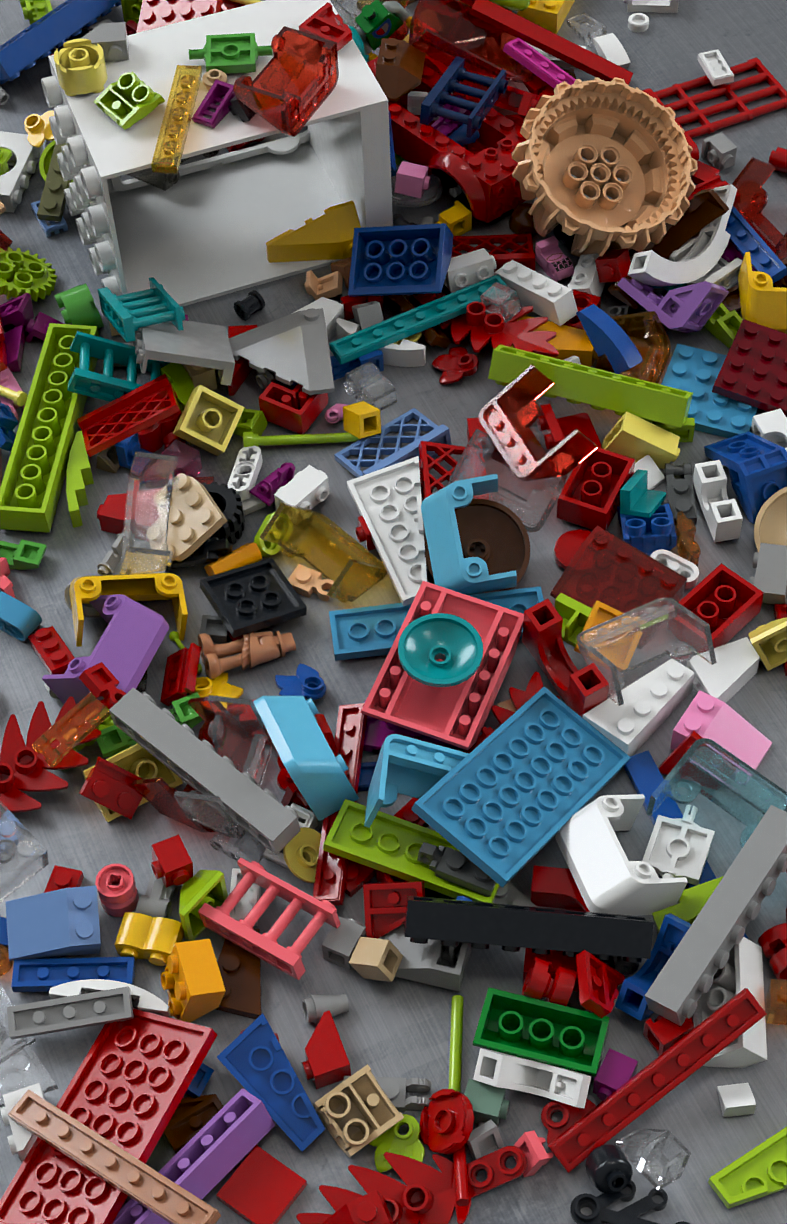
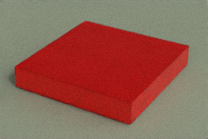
(261, 1188)

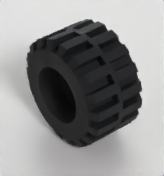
(231, 507)

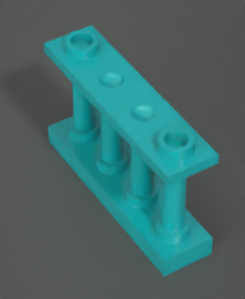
(140, 309)
(104, 385)

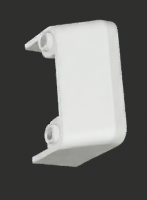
(601, 867)

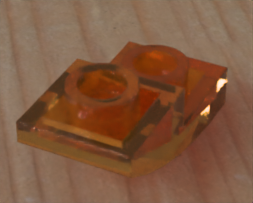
(685, 534)

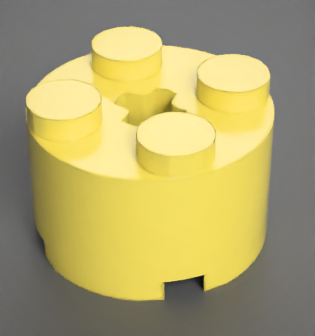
(80, 67)

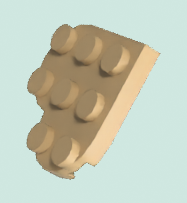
(191, 518)

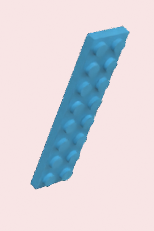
(374, 628)

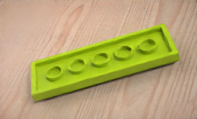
(391, 848)

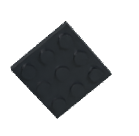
(252, 597)

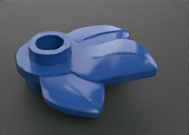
(305, 683)

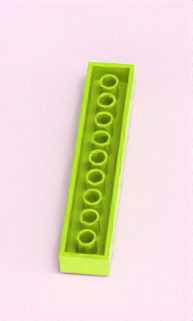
(44, 435)

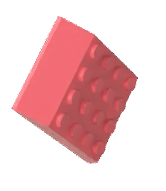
(456, 711)

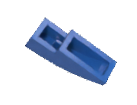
(609, 339)

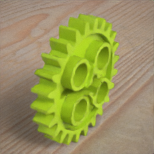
(25, 274)

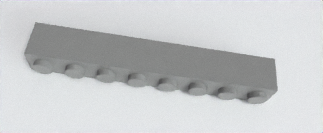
(206, 770)
(721, 921)

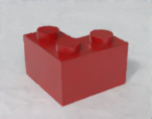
(291, 408)

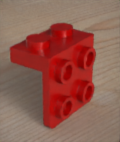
(557, 429)

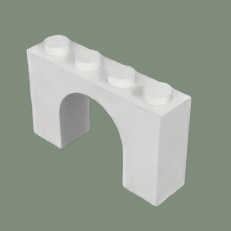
(24, 160)

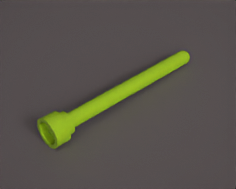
(251, 439)

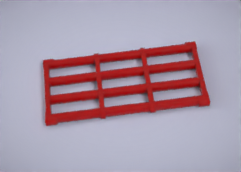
(728, 91)

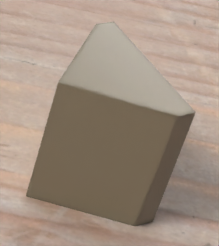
(108, 460)

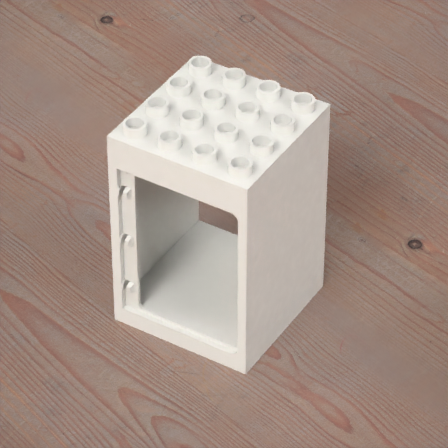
(215, 222)

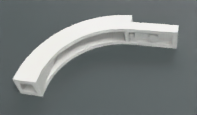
(709, 247)

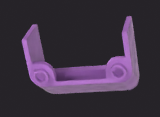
(123, 648)

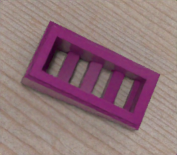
(214, 96)

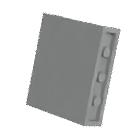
(195, 345)

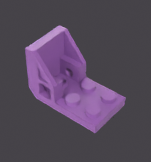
(692, 303)

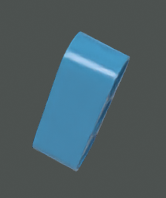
(17, 618)

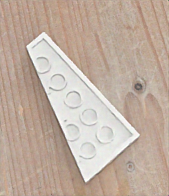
(392, 510)

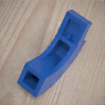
(633, 990)

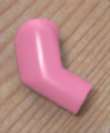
(335, 413)

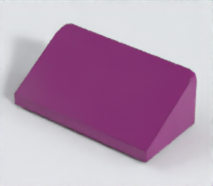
(14, 348)

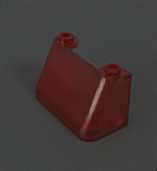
(292, 81)

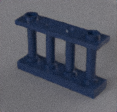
(449, 84)

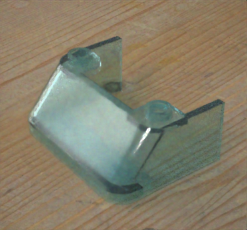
(724, 781)

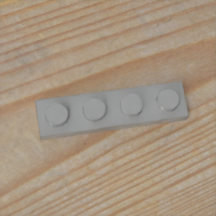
(70, 1012)

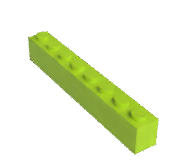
(595, 387)

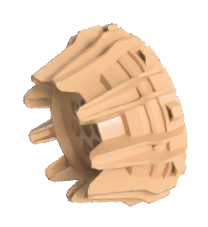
(642, 149)

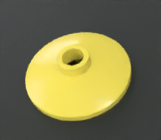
(303, 846)

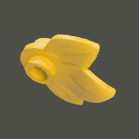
(39, 128)
(217, 686)

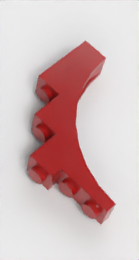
(513, 99)

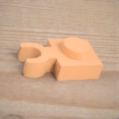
(308, 581)

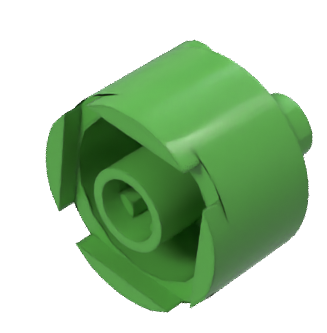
(79, 307)

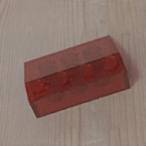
(617, 575)

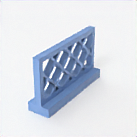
(437, 434)

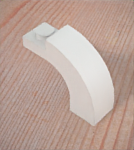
(532, 1077)

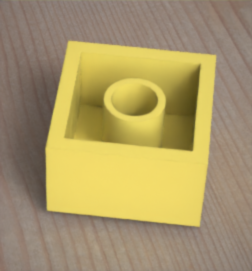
(208, 420)

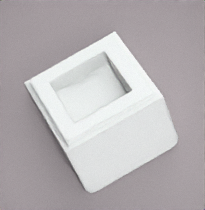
(655, 476)
(736, 1100)

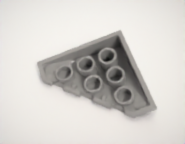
(291, 348)

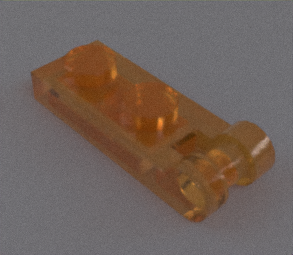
(71, 729)

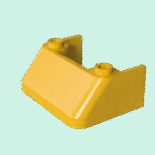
(759, 299)
(136, 587)

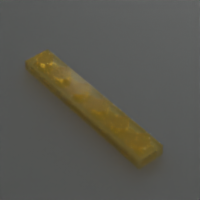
(177, 119)

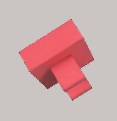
(534, 1151)

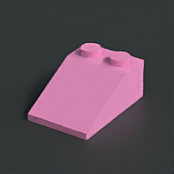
(723, 725)

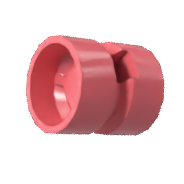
(117, 889)

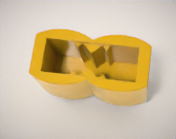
(148, 937)

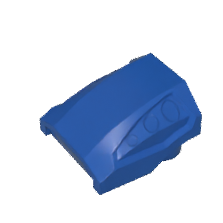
(649, 533)

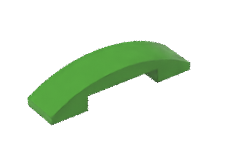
(22, 556)
(115, 740)

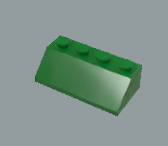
(542, 1031)

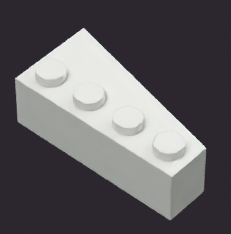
(645, 706)

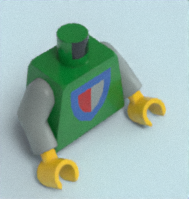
(378, 22)

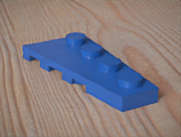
(267, 1074)

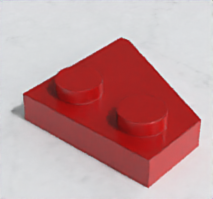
(387, 904)

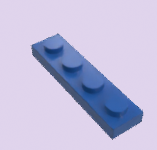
(43, 974)

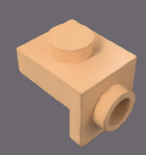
(325, 286)

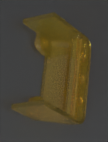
(326, 549)

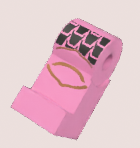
(553, 260)

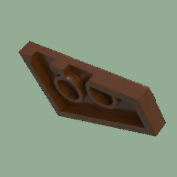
(241, 980)

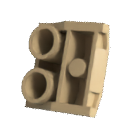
(357, 1111)

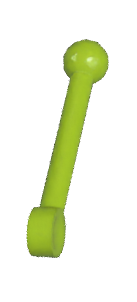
(174, 636)

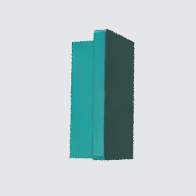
(637, 499)

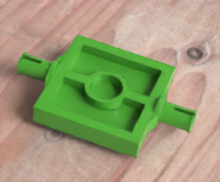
(231, 52)

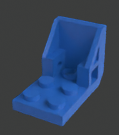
(754, 466)

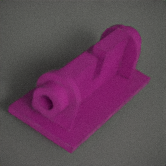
(268, 487)

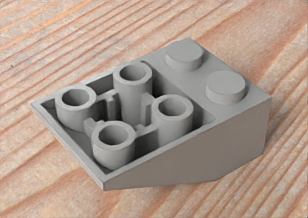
(430, 962)

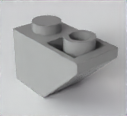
(112, 39)

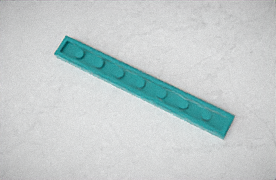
(409, 322)

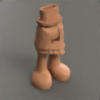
(254, 650)

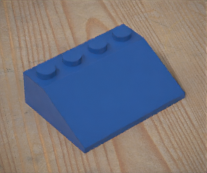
(400, 260)

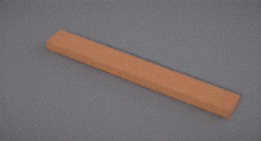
(111, 1162)

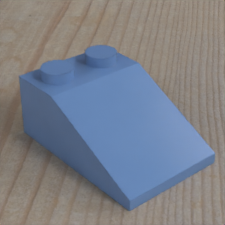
(54, 924)

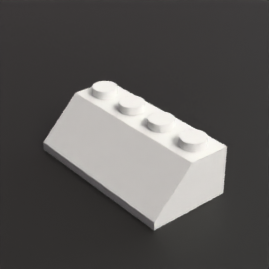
(741, 971)

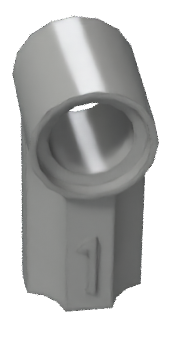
(156, 899)

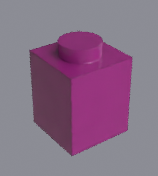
(613, 1073)

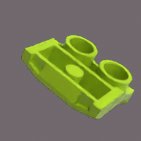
(128, 100)

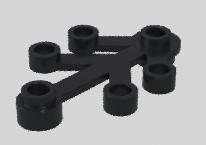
(627, 1215)

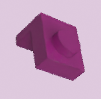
(39, 326)

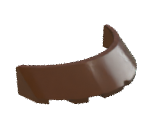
(703, 209)

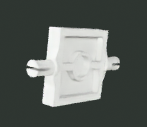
(679, 847)

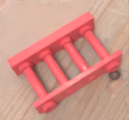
(266, 945)

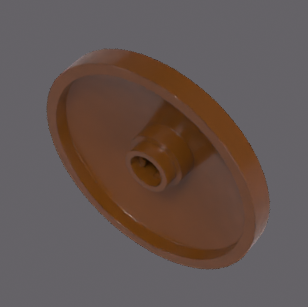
(493, 535)

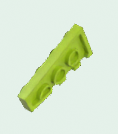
(754, 1174)

